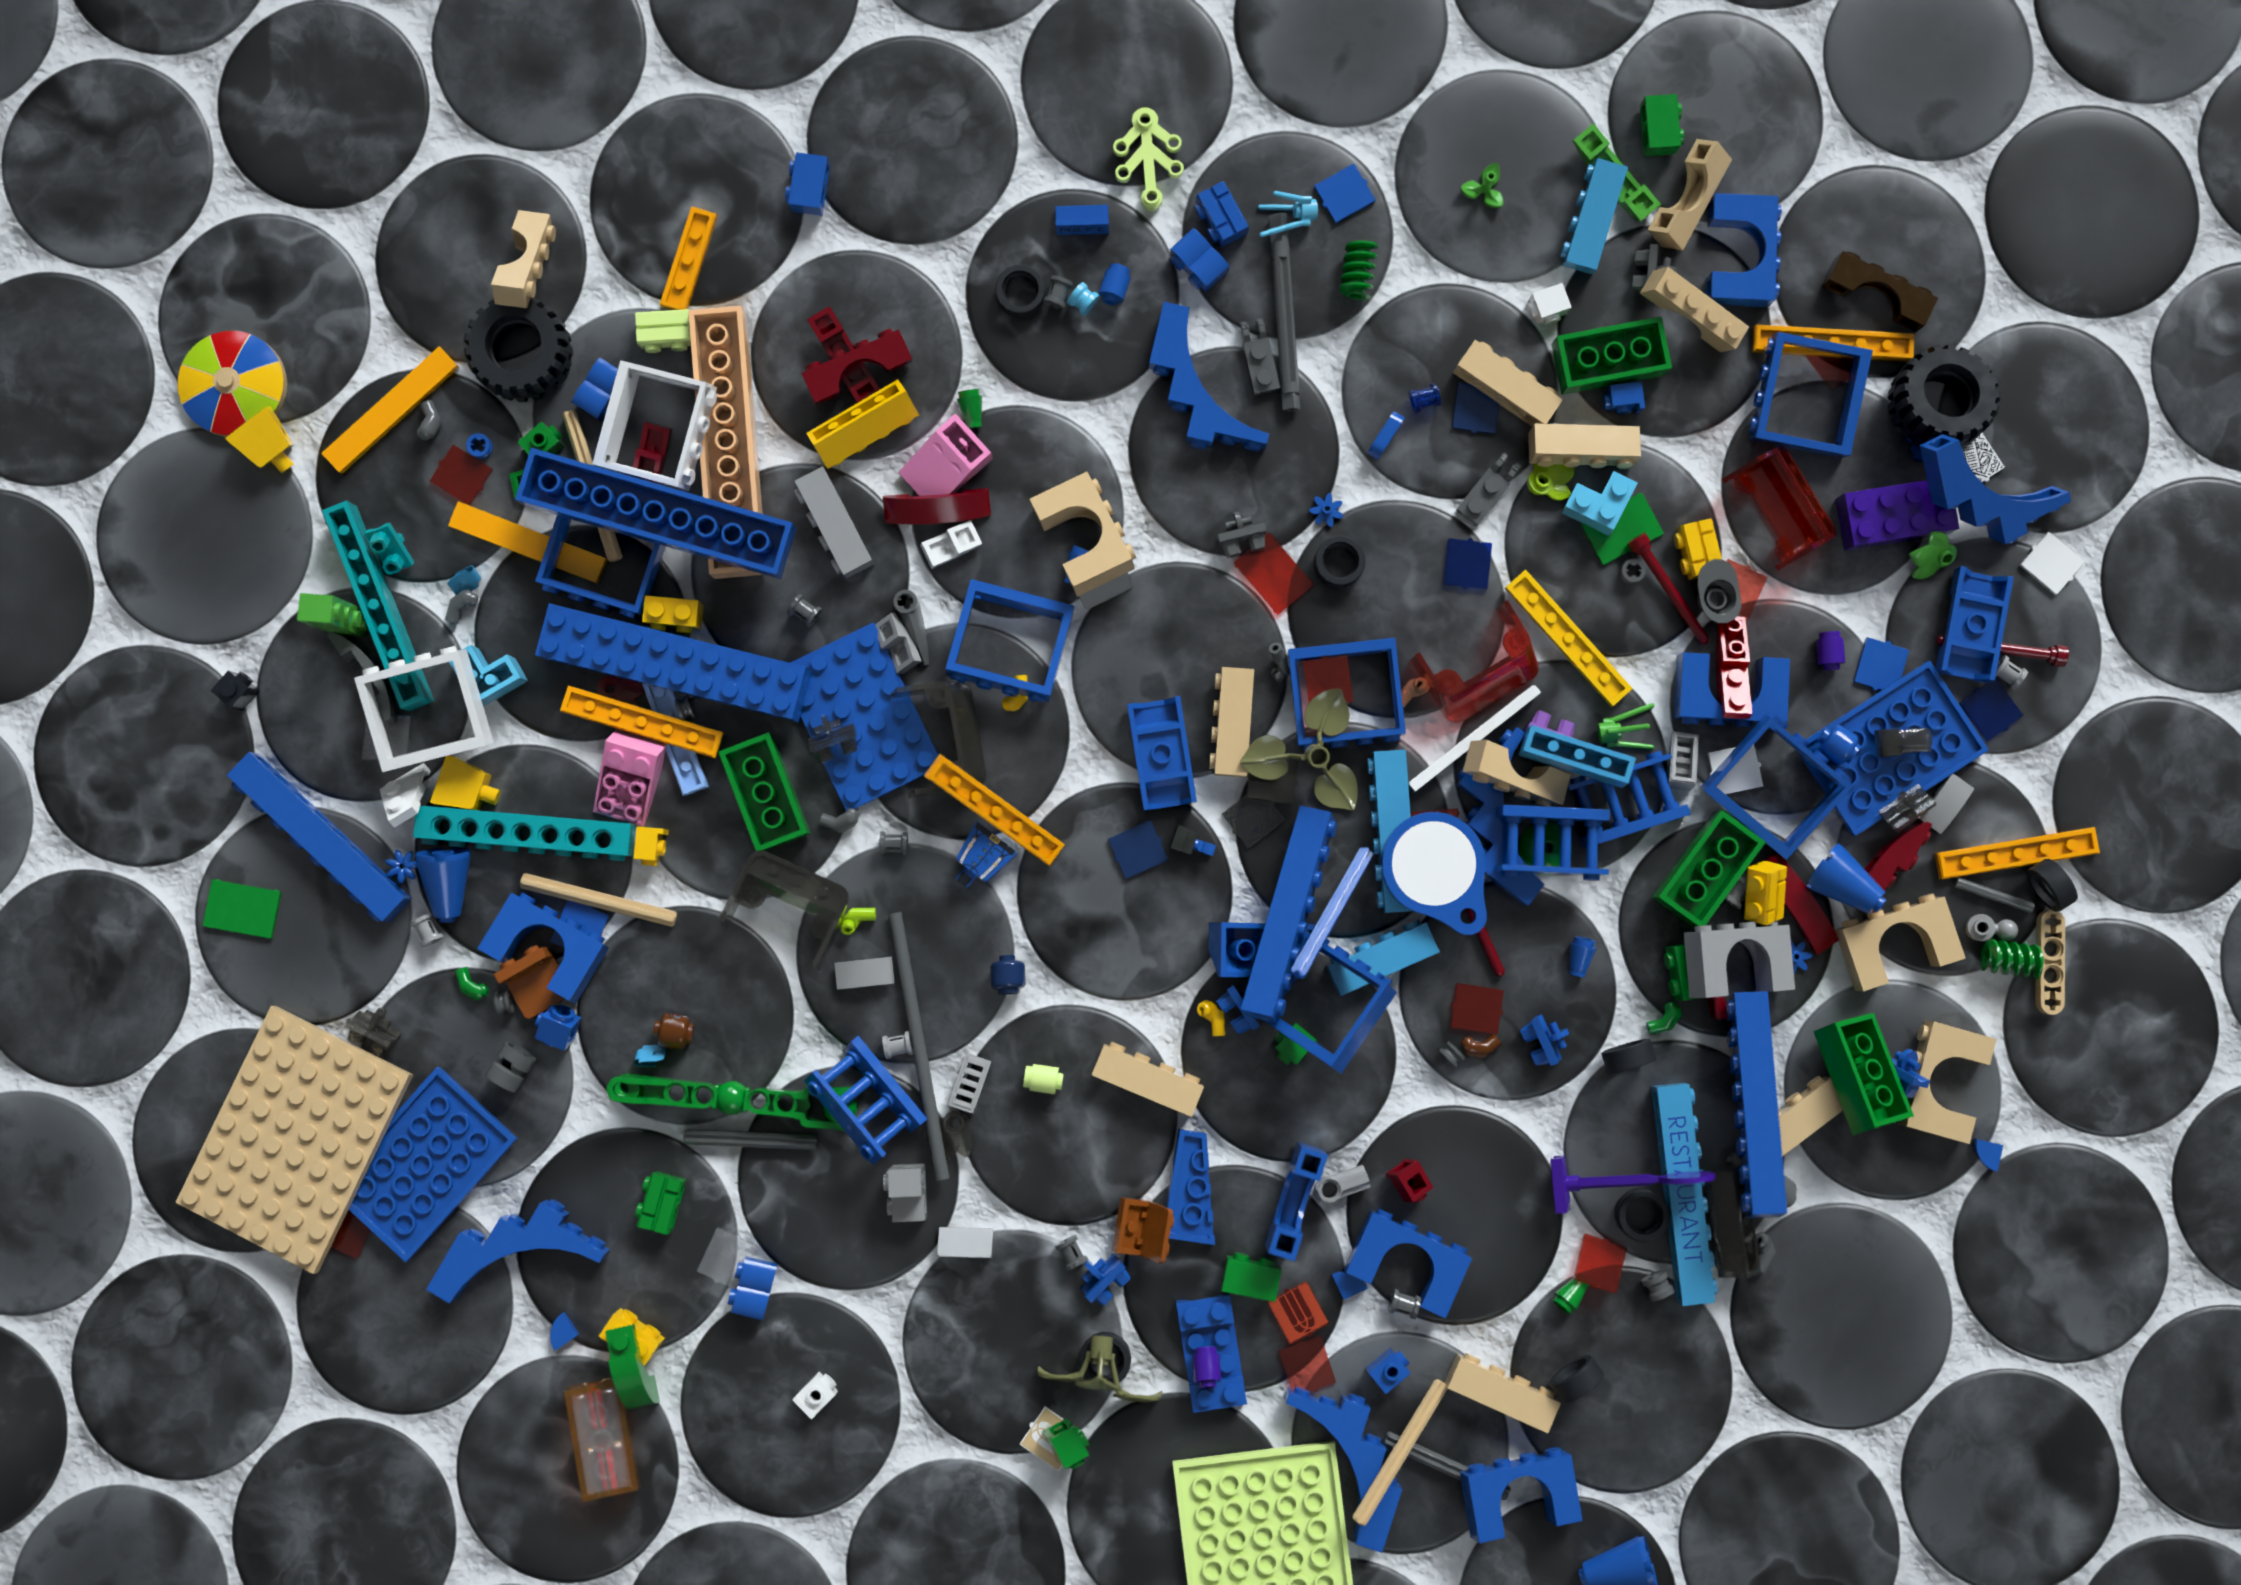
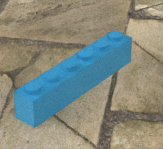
(1392, 807)

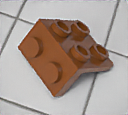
(529, 980)
(1143, 1229)

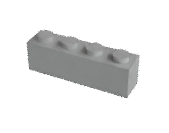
(834, 523)

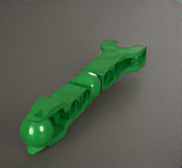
(728, 1097)

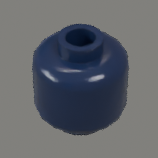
(1008, 975)

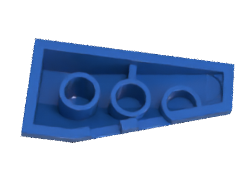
(1235, 946)

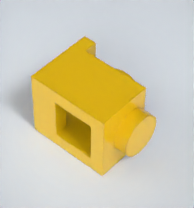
(649, 845)

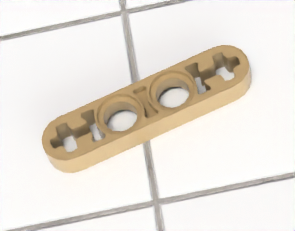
(2055, 962)

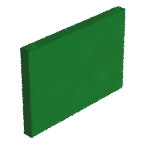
(1634, 521)
(242, 908)

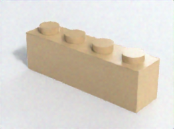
(1507, 384)
(1584, 445)
(1233, 721)
(1147, 1079)
(1807, 1112)
(1502, 1392)

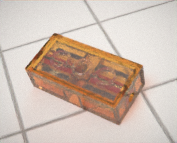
(601, 1440)

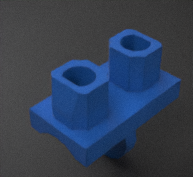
(1231, 999)
(1548, 1052)
(1909, 1078)
(1101, 1276)

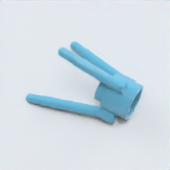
(1305, 210)

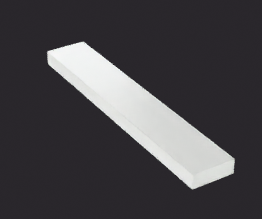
(1477, 734)

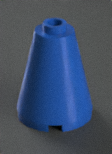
(444, 880)
(1847, 882)
(1621, 1565)

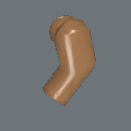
(1414, 688)

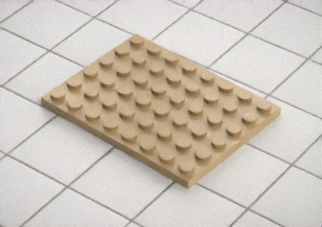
(294, 1139)

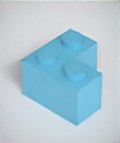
(1603, 509)
(496, 678)

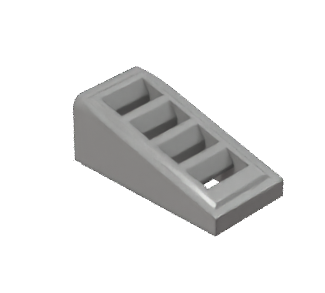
(1691, 773)
(962, 1105)

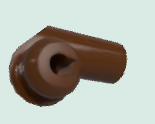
(1480, 1049)

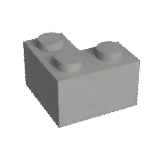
(907, 1192)

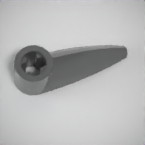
(913, 622)

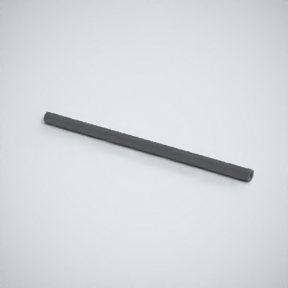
(918, 1046)

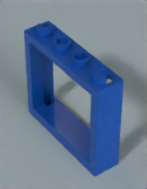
(1852, 401)
(578, 594)
(1020, 601)
(1350, 649)
(1815, 816)
(1364, 1023)

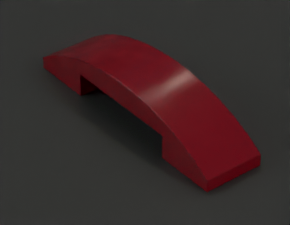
(834, 339)
(937, 508)
(1806, 910)

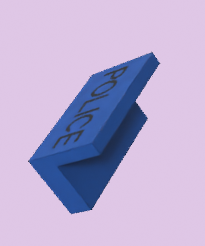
(1082, 219)

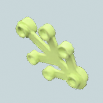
(1148, 153)

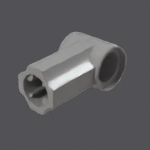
(1345, 1183)

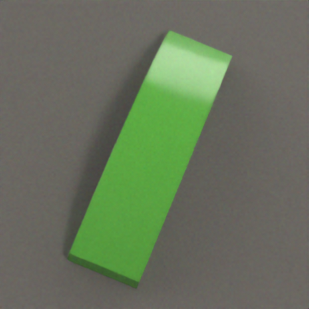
(1633, 198)

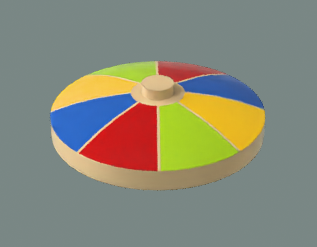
(230, 381)

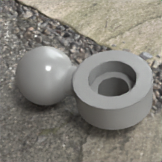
(2005, 929)

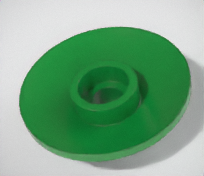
(1552, 837)

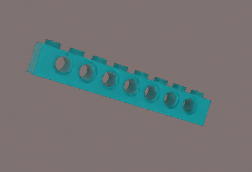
(429, 819)

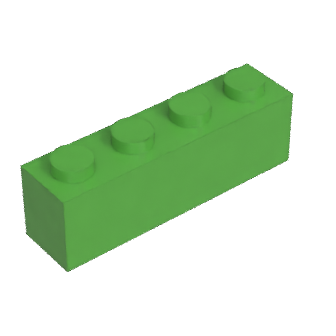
(331, 615)

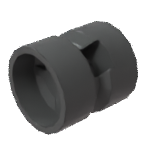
(509, 1075)

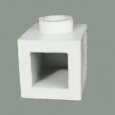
(1549, 304)

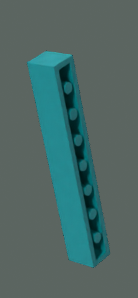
(376, 603)

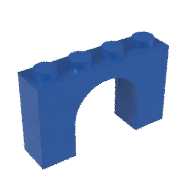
(1759, 218)
(1697, 703)
(521, 917)
(1285, 1228)
(1382, 1233)
(1485, 1484)

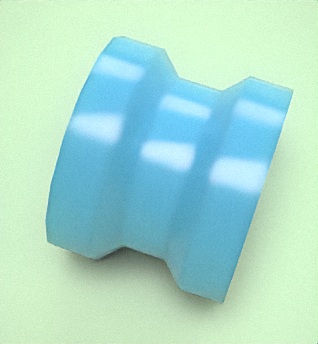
(1083, 299)

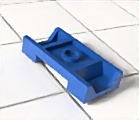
(1974, 625)
(1162, 753)
(1211, 1324)

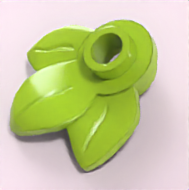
(1554, 481)

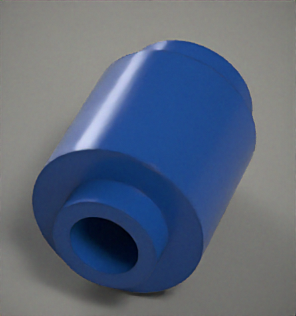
(1115, 284)

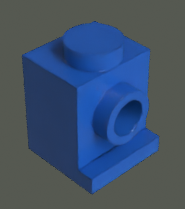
(1624, 398)

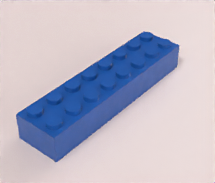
(1757, 1105)

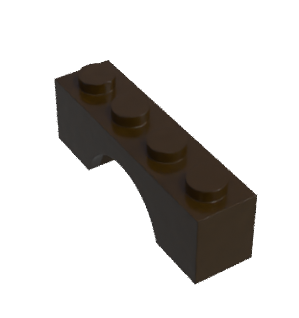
(1909, 303)

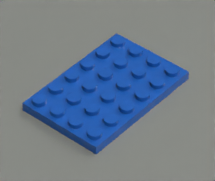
(854, 684)
(1909, 703)
(428, 1163)

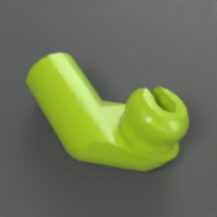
(855, 917)

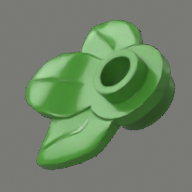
(1933, 556)

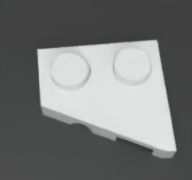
(404, 794)

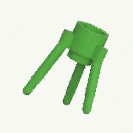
(1610, 731)

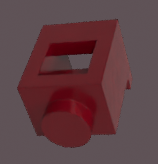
(1418, 1181)

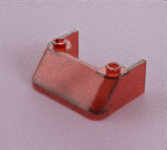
(1785, 502)
(1463, 699)

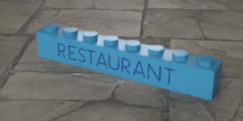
(1685, 1202)

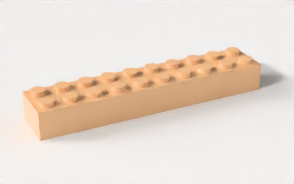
(730, 444)

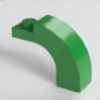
(627, 1369)

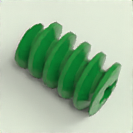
(1357, 268)
(2012, 956)

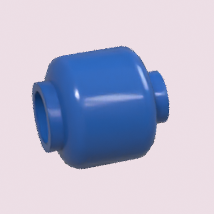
(1838, 744)

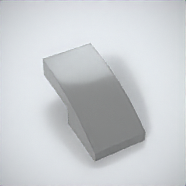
(897, 640)
(1949, 800)
(864, 973)

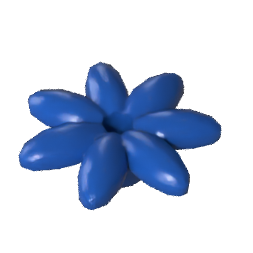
(1323, 514)
(398, 863)
(1800, 956)

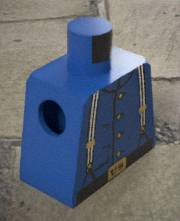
(982, 856)

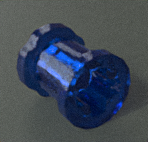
(1425, 397)

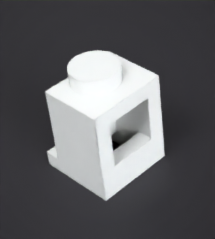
(807, 1402)

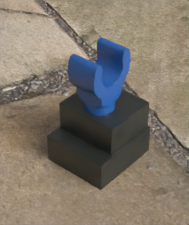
(1185, 840)

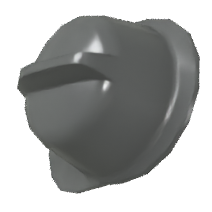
(1719, 591)

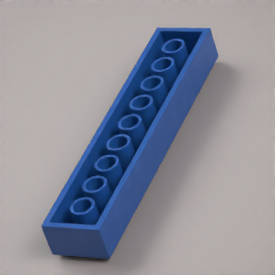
(656, 513)
(673, 662)

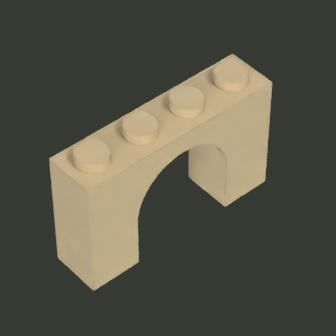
(1081, 499)
(1861, 939)
(1935, 1045)

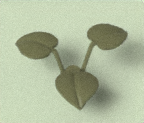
(1329, 715)
(1101, 1354)

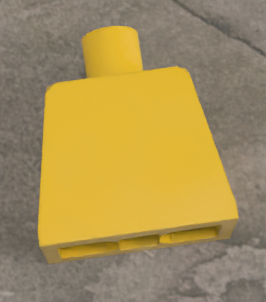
(263, 440)
(463, 786)

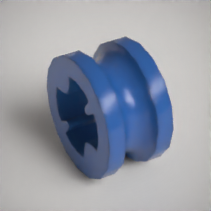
(482, 438)

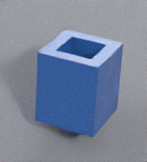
(1389, 1369)

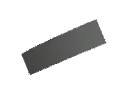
(384, 699)

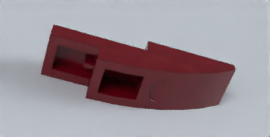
(1898, 854)

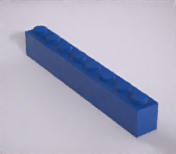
(319, 837)
(1288, 914)

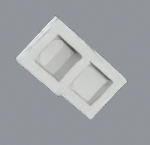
(951, 544)

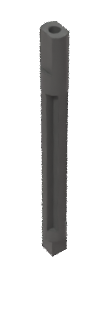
(1284, 314)

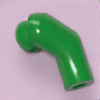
(468, 987)
(1668, 1021)

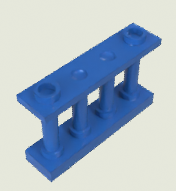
(1539, 817)
(1646, 817)
(878, 1078)

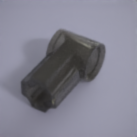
(1898, 742)

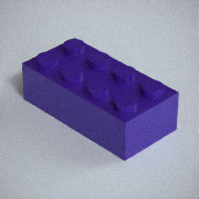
(1891, 515)

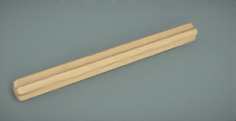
(583, 455)
(598, 899)
(1399, 1452)

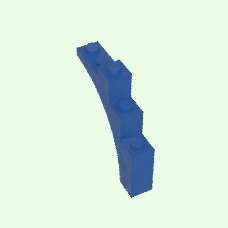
(1208, 419)
(1955, 485)
(1494, 830)
(544, 1231)
(1365, 1454)

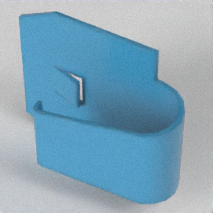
(466, 578)
(647, 1058)

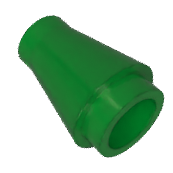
(971, 407)
(1570, 1296)

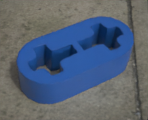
(1386, 435)

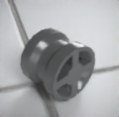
(1658, 1285)

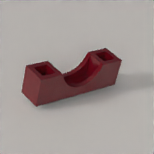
(886, 351)

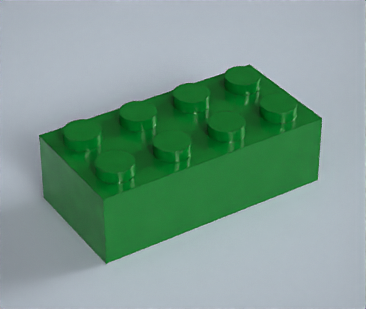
(1611, 355)
(764, 792)
(1708, 869)
(1863, 1073)

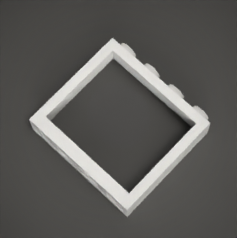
(619, 411)
(470, 693)

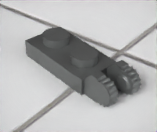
(1259, 359)
(1486, 492)

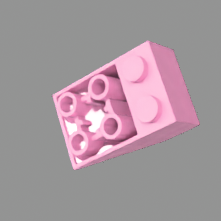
(946, 460)
(628, 777)

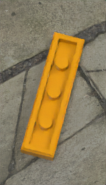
(688, 259)

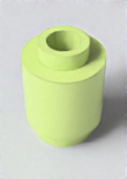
(1043, 1079)

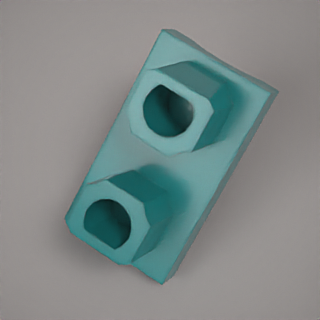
(389, 548)

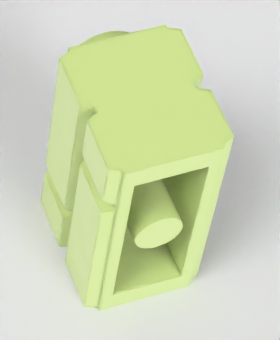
(663, 330)

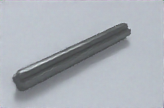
(750, 1139)
(1434, 1460)

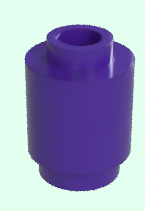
(1830, 650)
(1206, 1367)

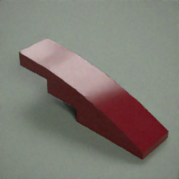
(652, 448)

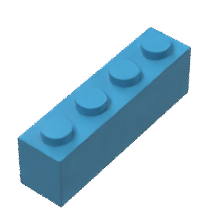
(1594, 215)
(1577, 756)
(1386, 956)

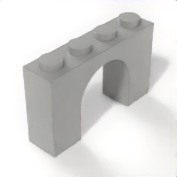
(1709, 949)

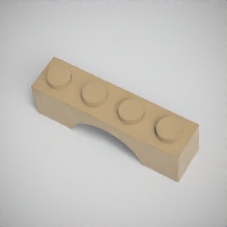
(1705, 169)
(516, 282)
(1676, 294)
(1491, 764)

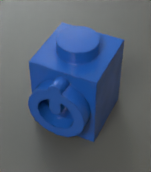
(557, 1026)

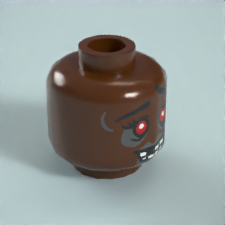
(673, 1031)

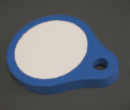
(1437, 869)

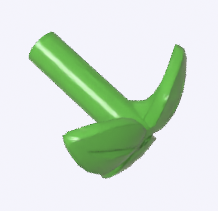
(1489, 178)

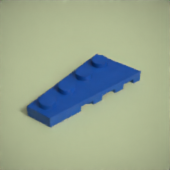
(1190, 1189)

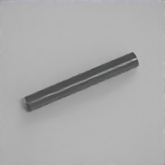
(1993, 895)

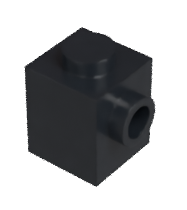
(235, 690)

